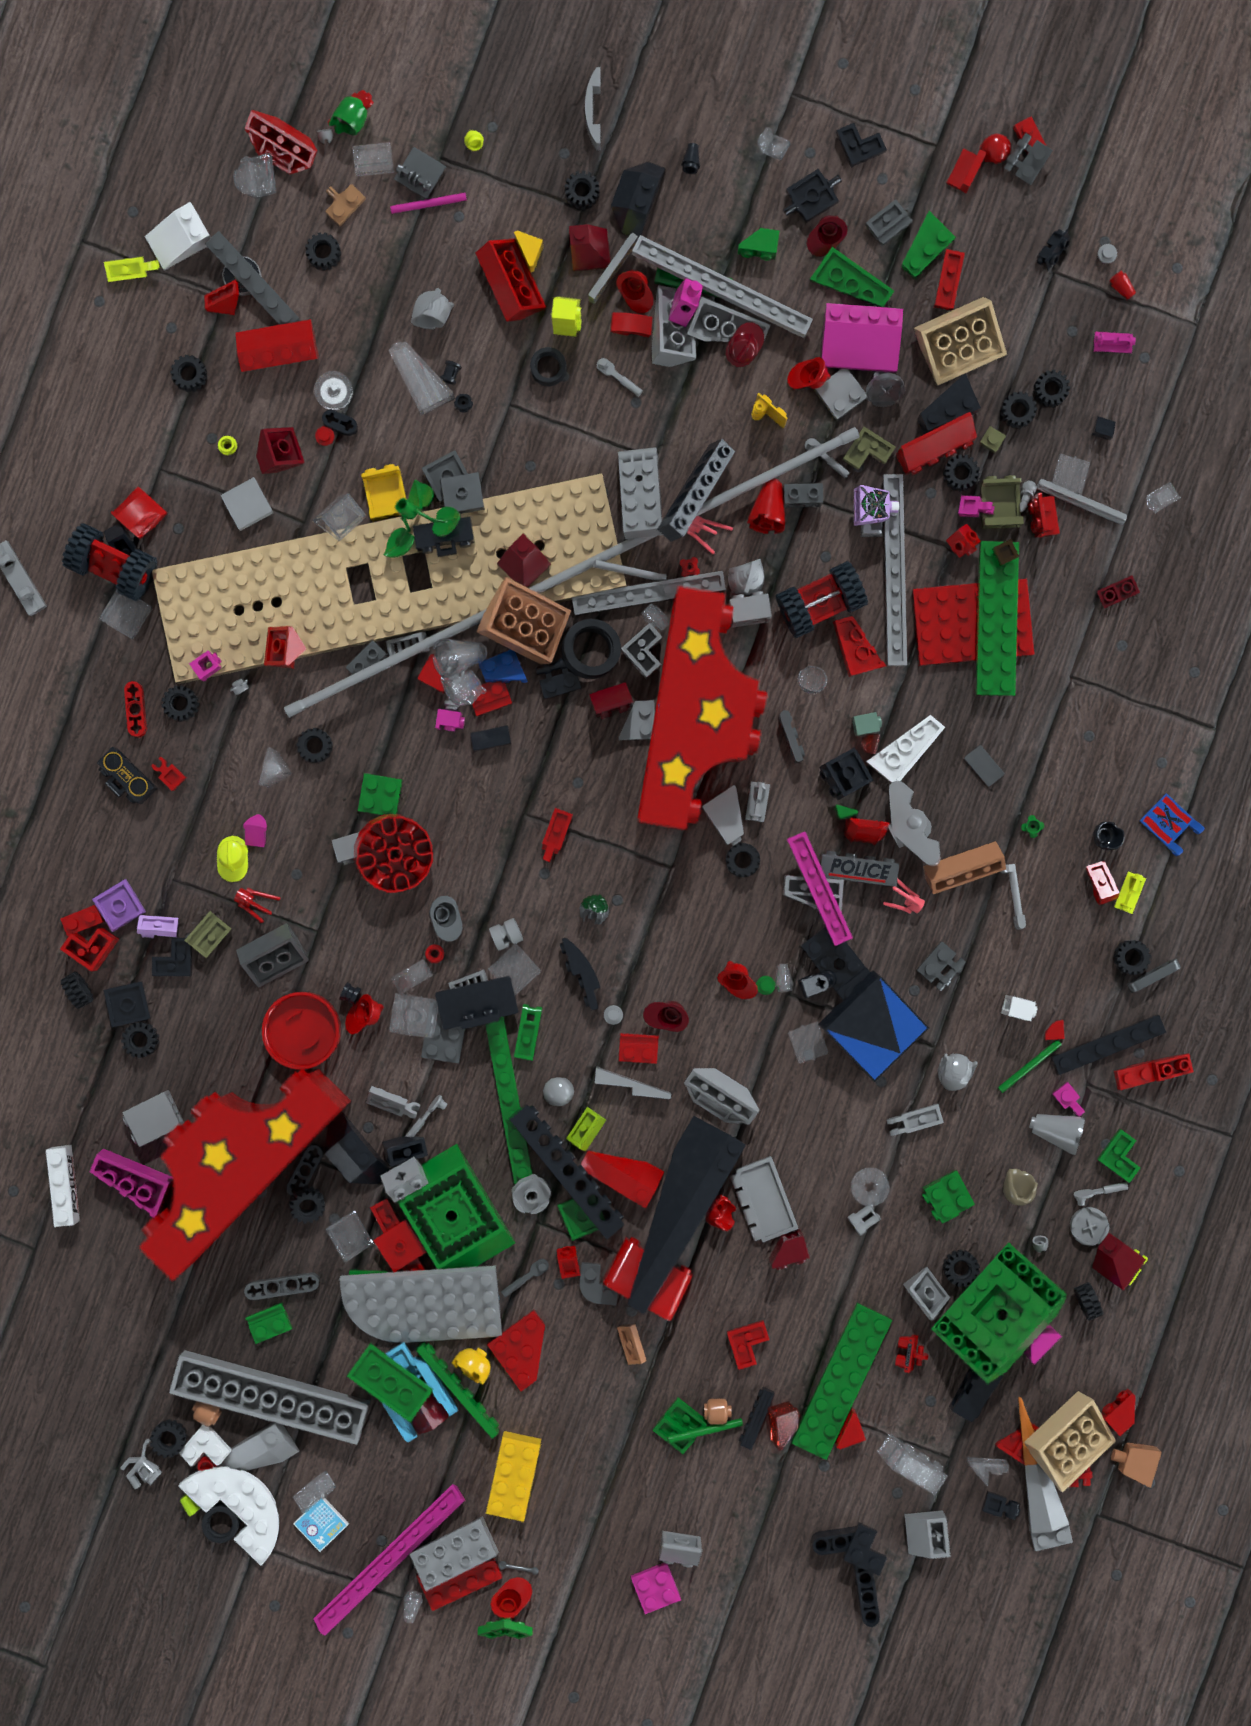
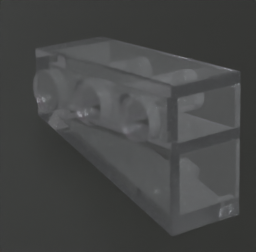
(911, 1464)

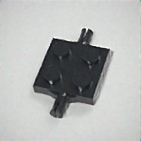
(812, 195)

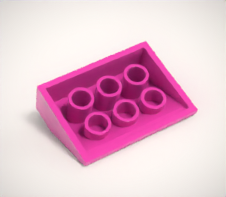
(861, 337)

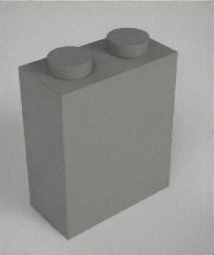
(152, 1118)

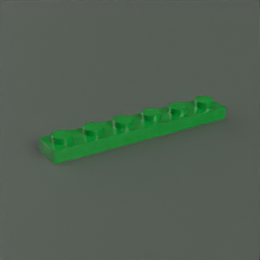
(463, 1394)

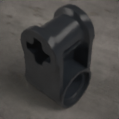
(815, 983)

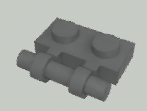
(1032, 163)
(936, 962)

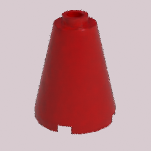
(768, 509)

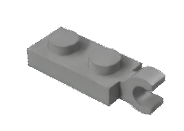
(392, 1103)

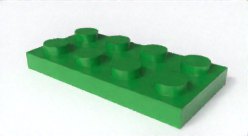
(390, 1382)

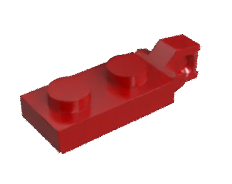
(556, 833)

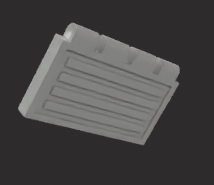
(765, 1198)

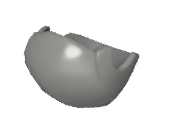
(558, 1091)

